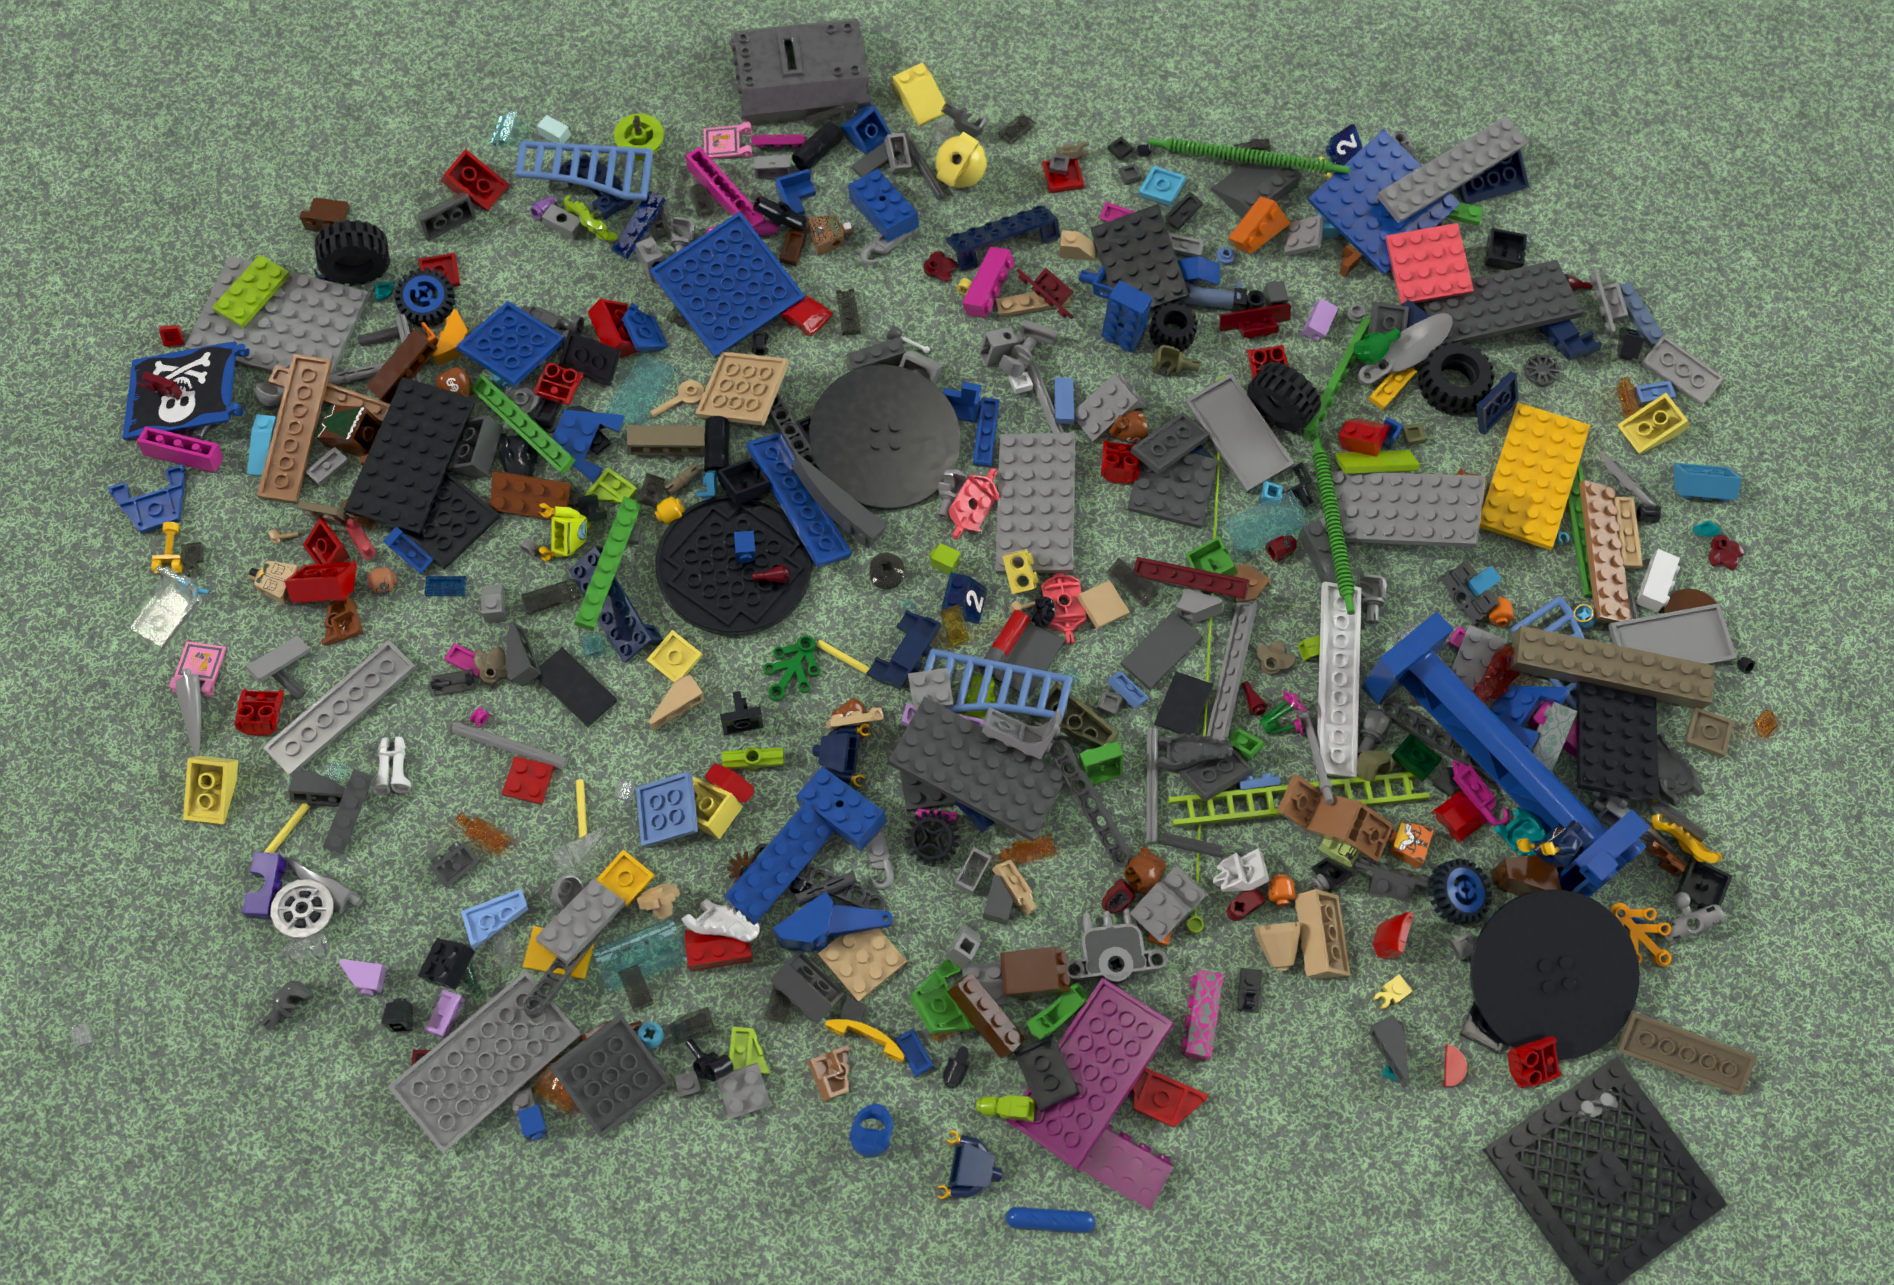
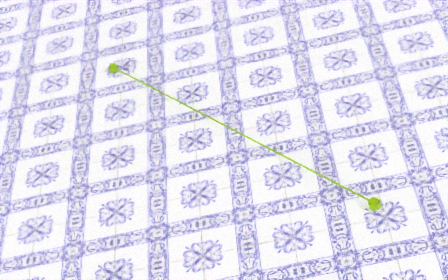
(1195, 923)

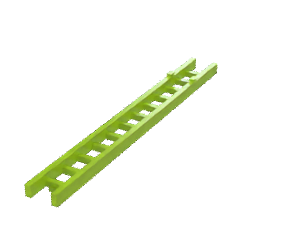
(1271, 811)

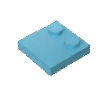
(1162, 185)

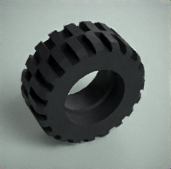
(352, 252)
(1465, 360)
(1284, 396)

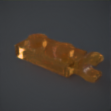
(484, 834)
(1027, 851)

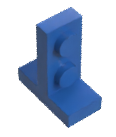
(408, 550)

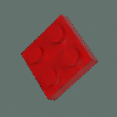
(528, 780)

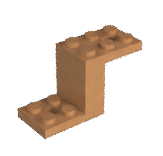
(1342, 822)

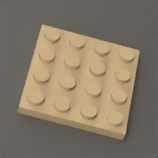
(743, 388)

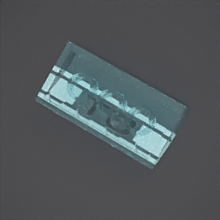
(650, 948)

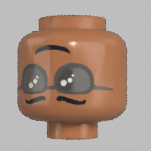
(381, 580)

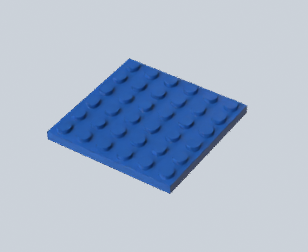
(1357, 213)
(727, 284)

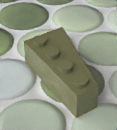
(1079, 720)

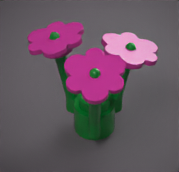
(1270, 720)

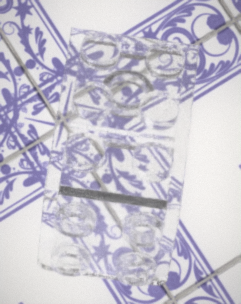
(167, 608)

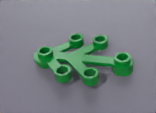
(793, 665)

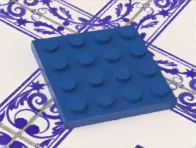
(510, 343)

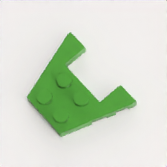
(935, 1004)

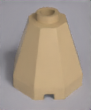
(1279, 943)

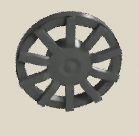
(1541, 370)

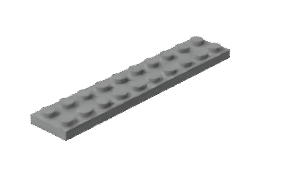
(1451, 169)

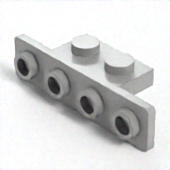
(1610, 300)

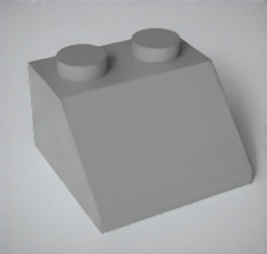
(922, 365)

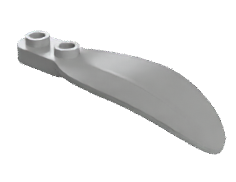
(1410, 348)

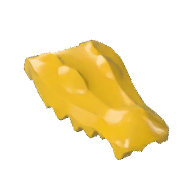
(1686, 841)

